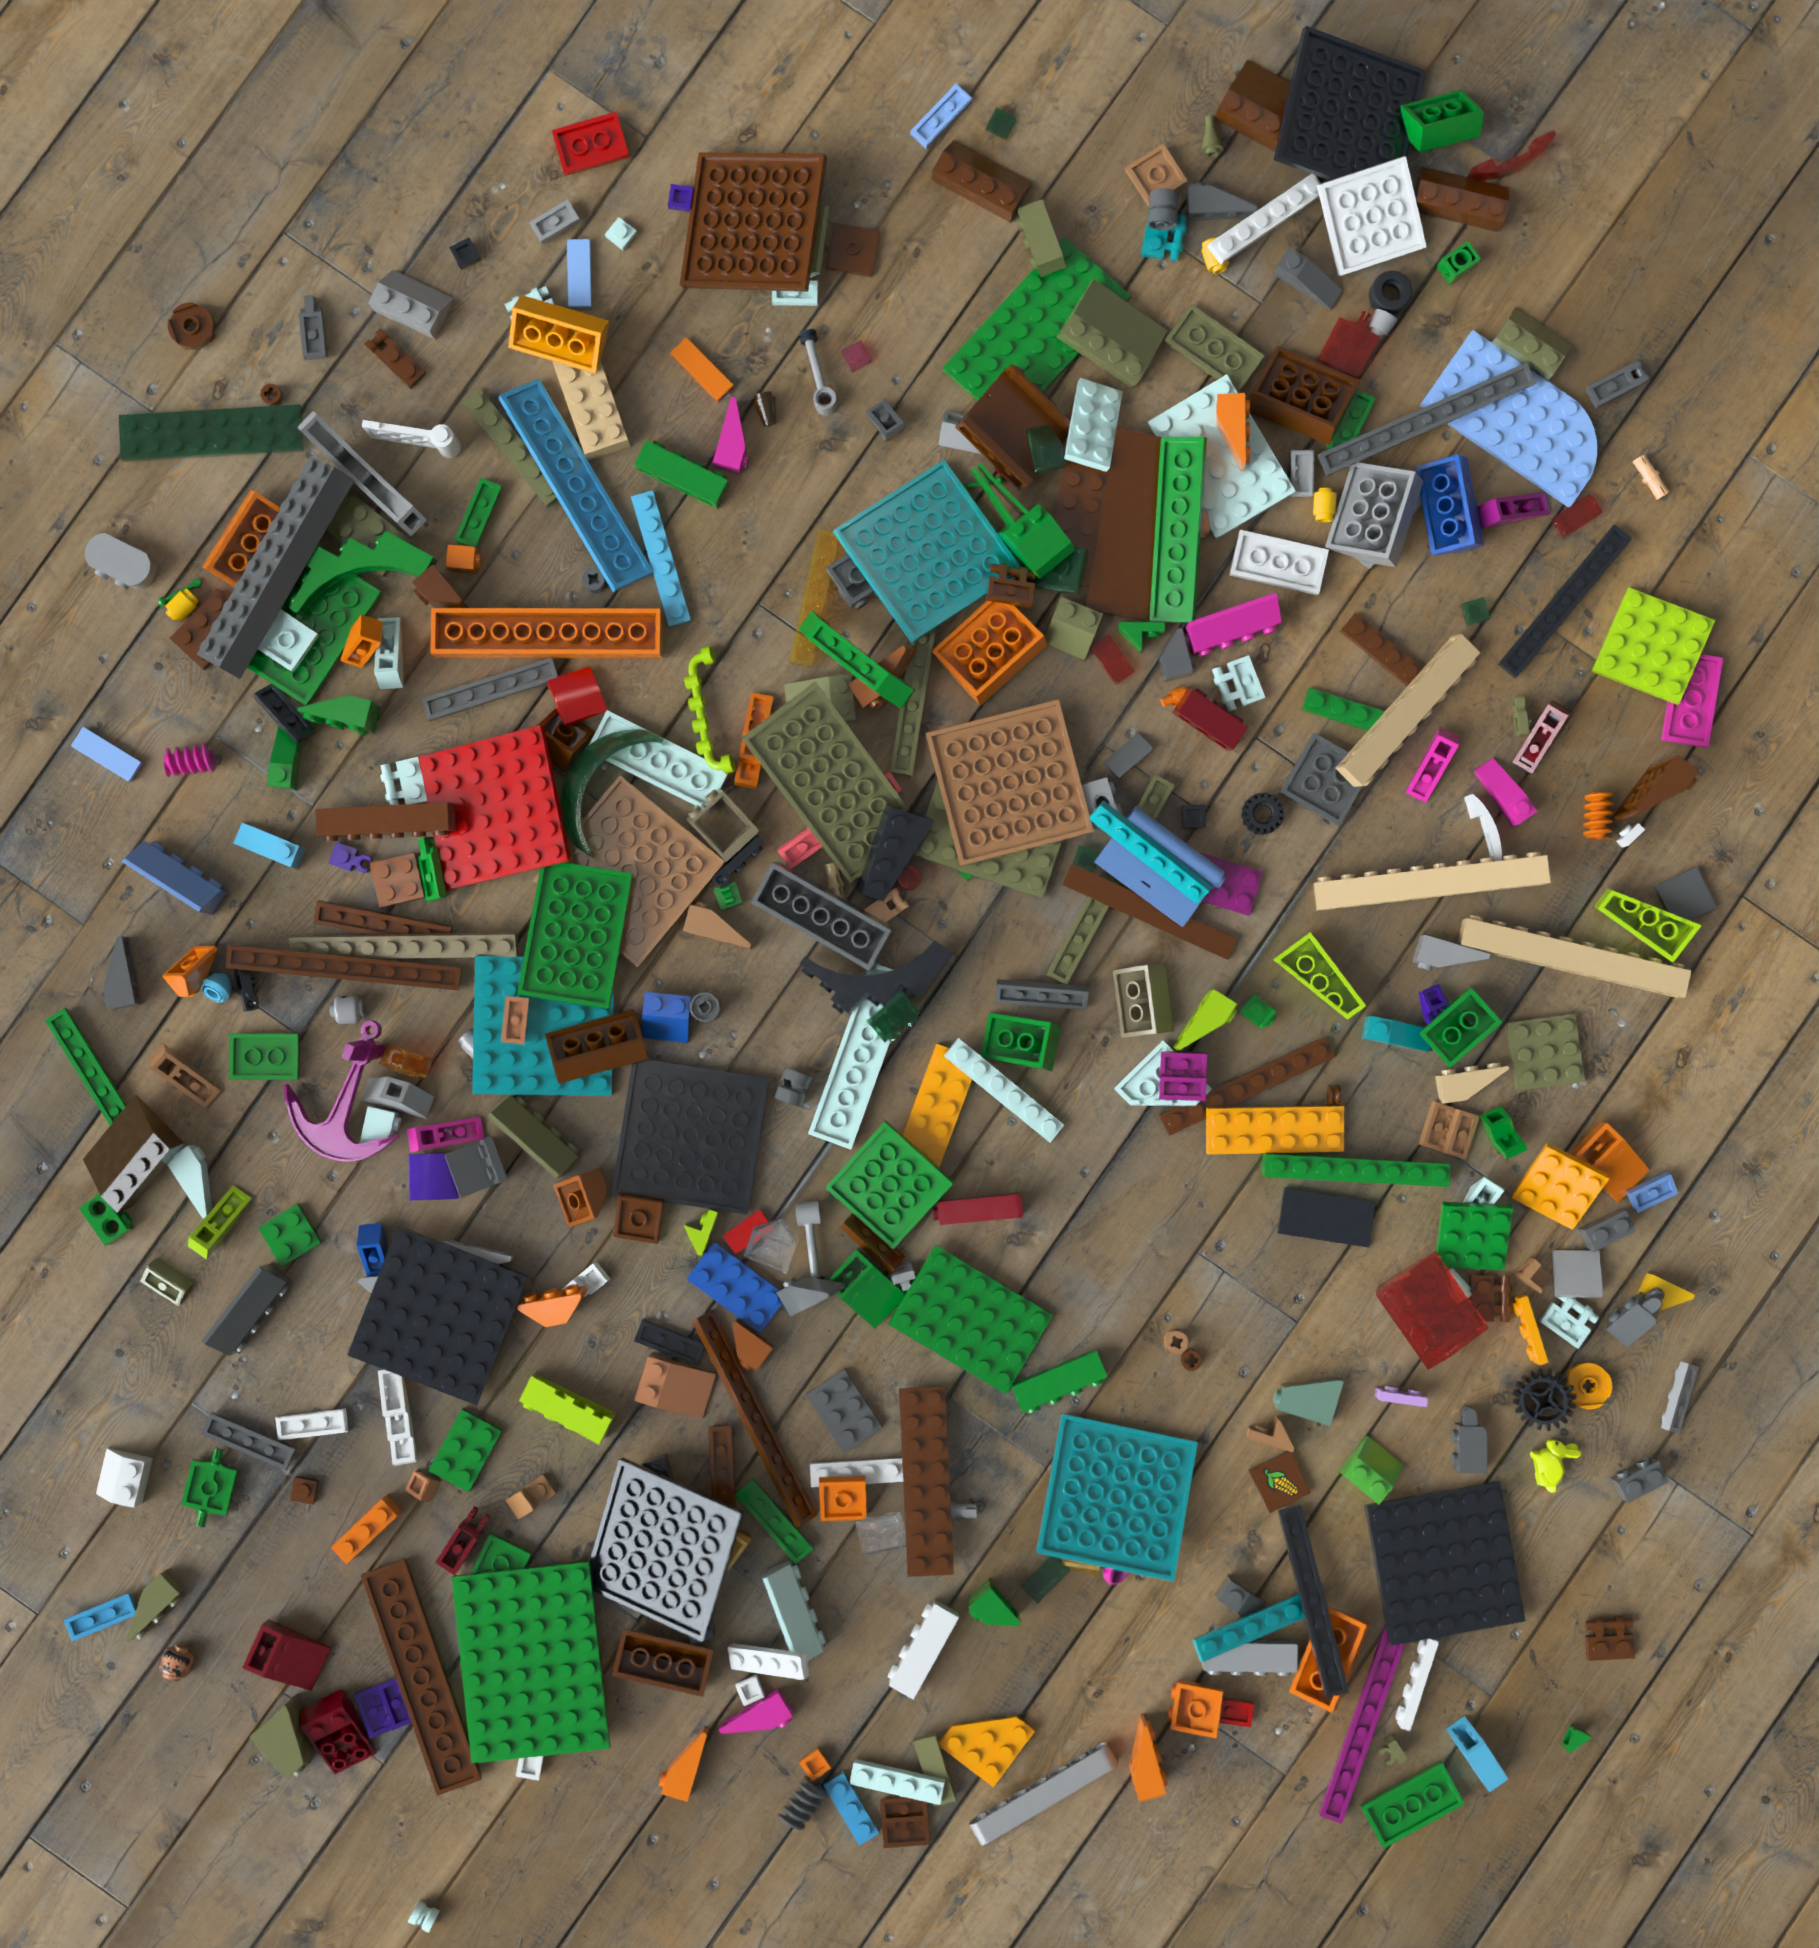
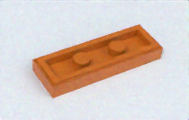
(701, 369)

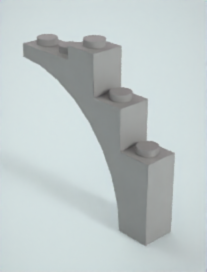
(363, 474)

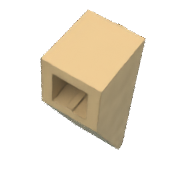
(1463, 1085)

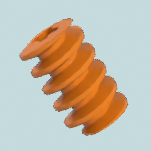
(1598, 815)

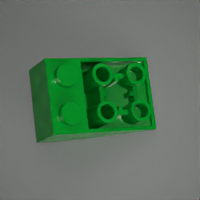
(342, 712)
(866, 1288)

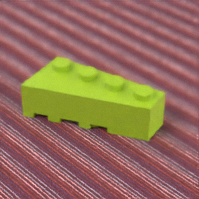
(567, 1408)

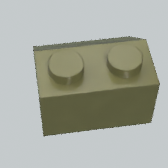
(1072, 628)

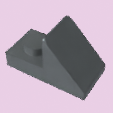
(885, 420)

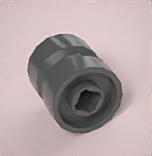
(1163, 206)
(705, 1007)
(793, 1087)

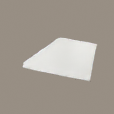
(593, 1277)

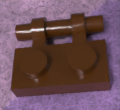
(1011, 591)
(1483, 1296)
(1609, 1645)

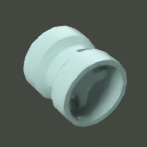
(423, 1916)

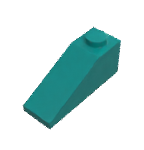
(1394, 1033)

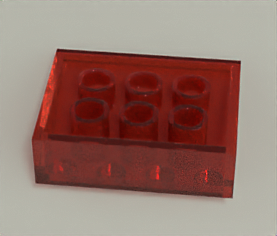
(1431, 1310)

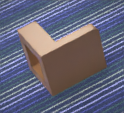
(1533, 1275)

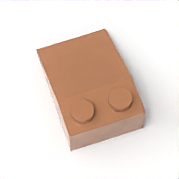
(675, 1386)

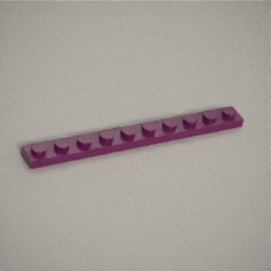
(1361, 1729)

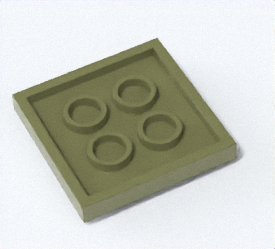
(1545, 1052)

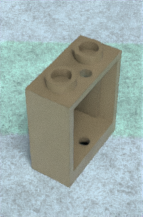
(736, 841)

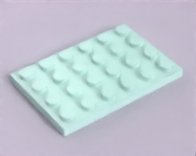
(1229, 493)

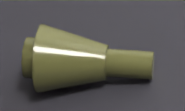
(1211, 144)

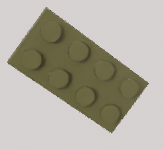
(1213, 347)
(361, 523)

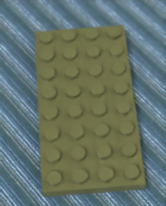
(825, 776)

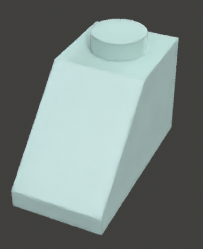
(379, 1124)

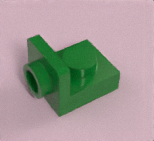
(1258, 1012)

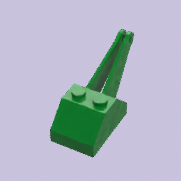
(1031, 535)

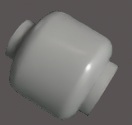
(347, 1009)

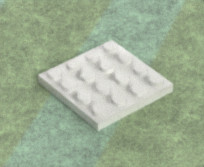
(1371, 215)

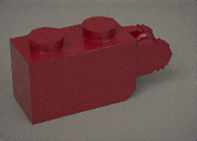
(462, 1542)

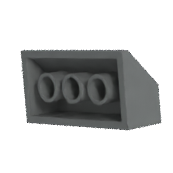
(247, 1310)

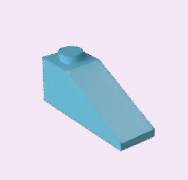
(269, 846)

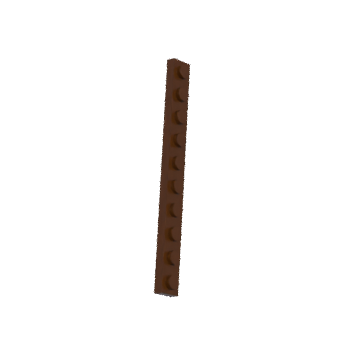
(343, 967)
(754, 1418)

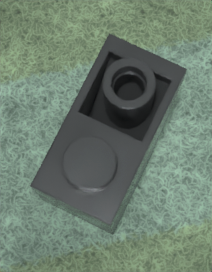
(1175, 660)

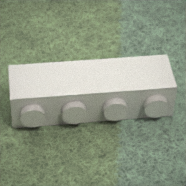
(923, 1648)

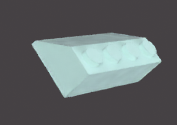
(793, 1610)

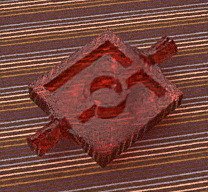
(1349, 346)

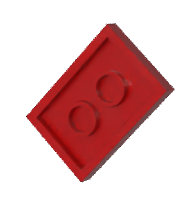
(590, 143)

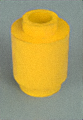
(1210, 260)
(1324, 505)
(182, 605)

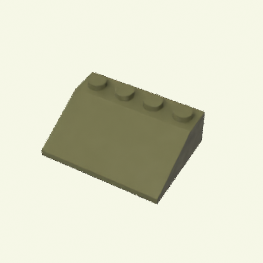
(1112, 334)

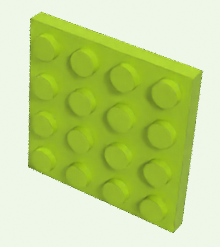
(1653, 646)

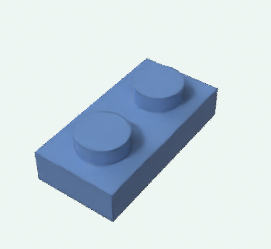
(1652, 1192)

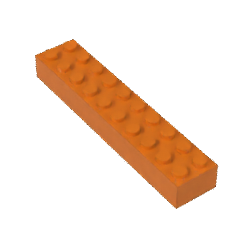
(547, 633)

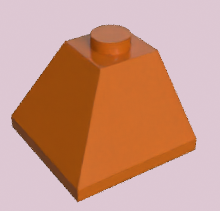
(190, 971)

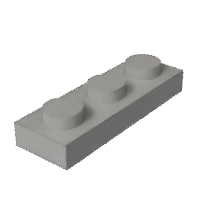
(1679, 1397)

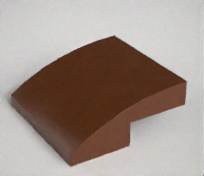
(904, 1822)

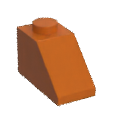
(362, 641)

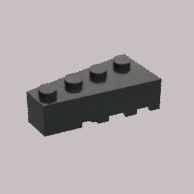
(892, 848)

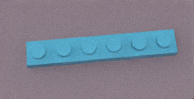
(661, 559)

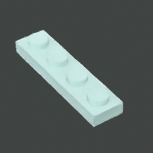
(897, 1781)

